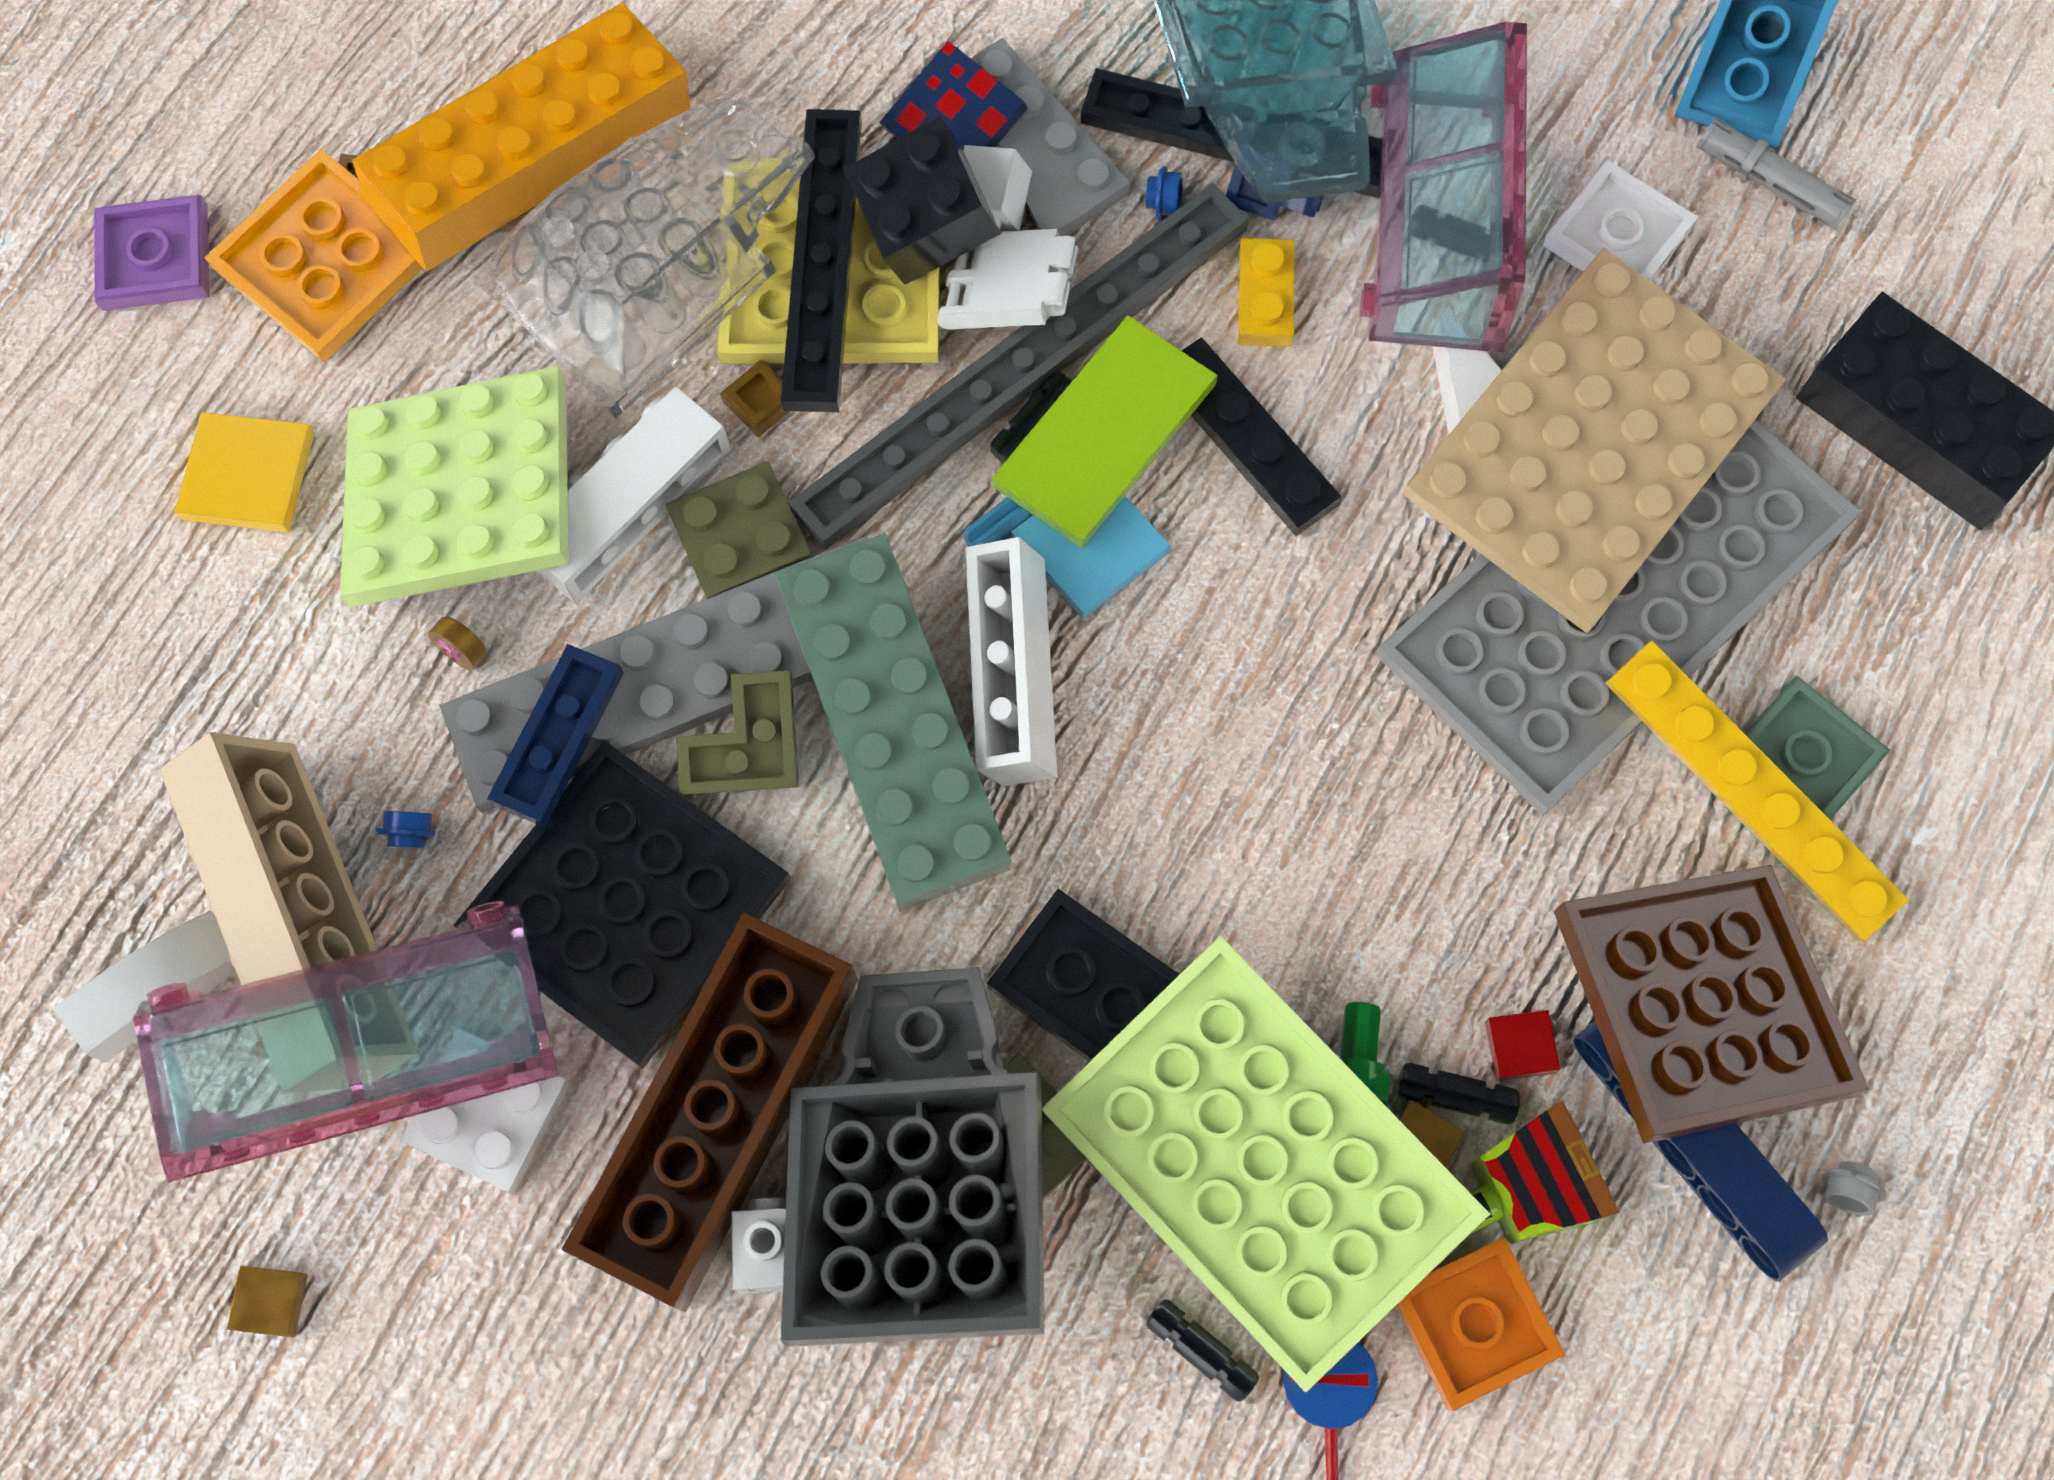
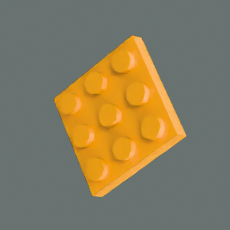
(316, 257)

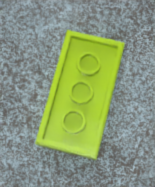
(1104, 431)

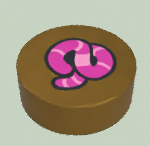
(457, 642)

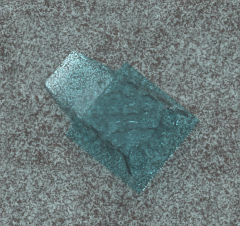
(1283, 85)

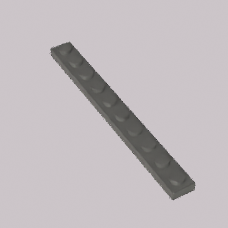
(1017, 367)

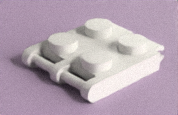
(1011, 281)

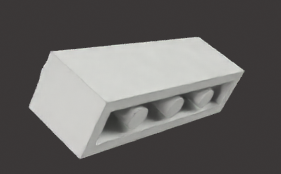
(631, 484)
(1010, 662)

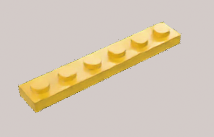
(1757, 792)

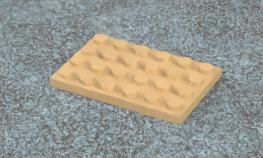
(1594, 439)

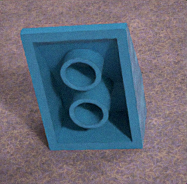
(1755, 64)

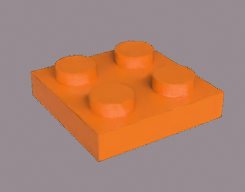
(1478, 1325)

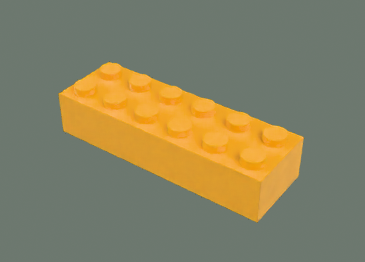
(521, 135)

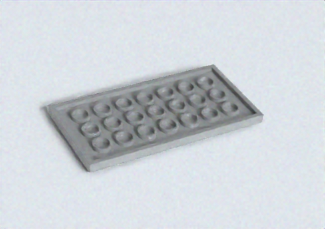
(1533, 684)

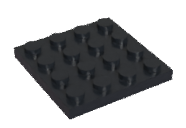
(629, 900)

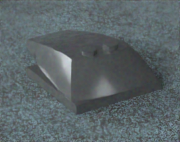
(915, 1176)

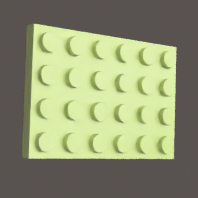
(1264, 1163)

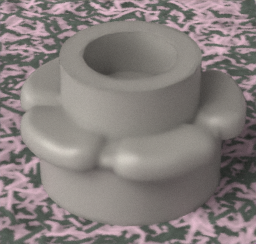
(1853, 1188)

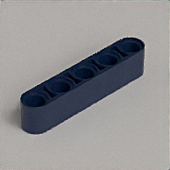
(1730, 1180)

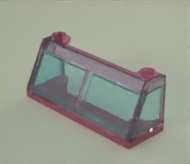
(1451, 192)
(343, 1044)

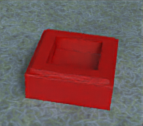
(1522, 1045)

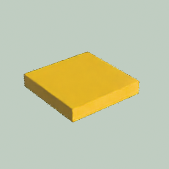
(244, 472)

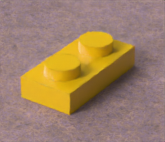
(1266, 292)

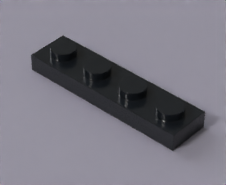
(1261, 447)

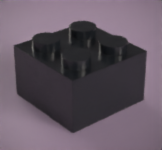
(922, 201)

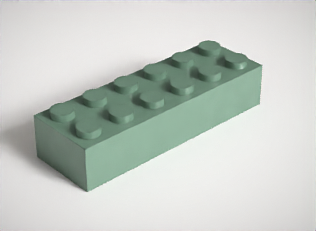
(893, 722)

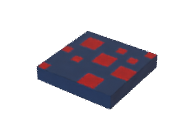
(964, 94)

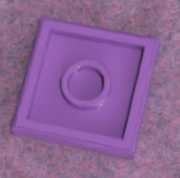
(151, 252)

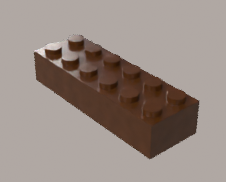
(712, 1112)

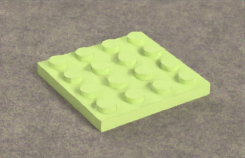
(455, 487)

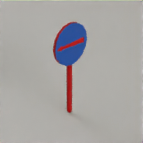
(1336, 1399)

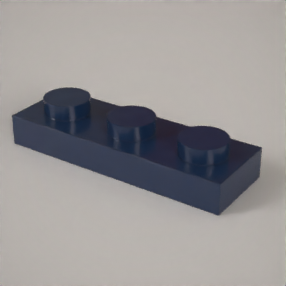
(555, 735)

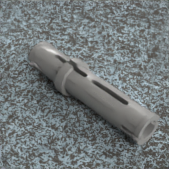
(1776, 173)

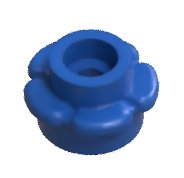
(1164, 192)
(406, 828)

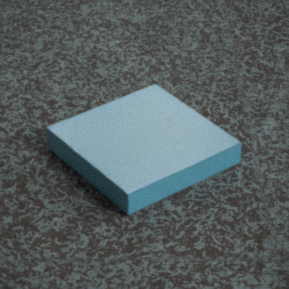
(1108, 562)

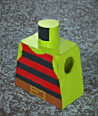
(1541, 1180)

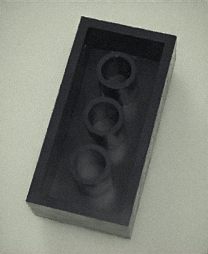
(1931, 410)

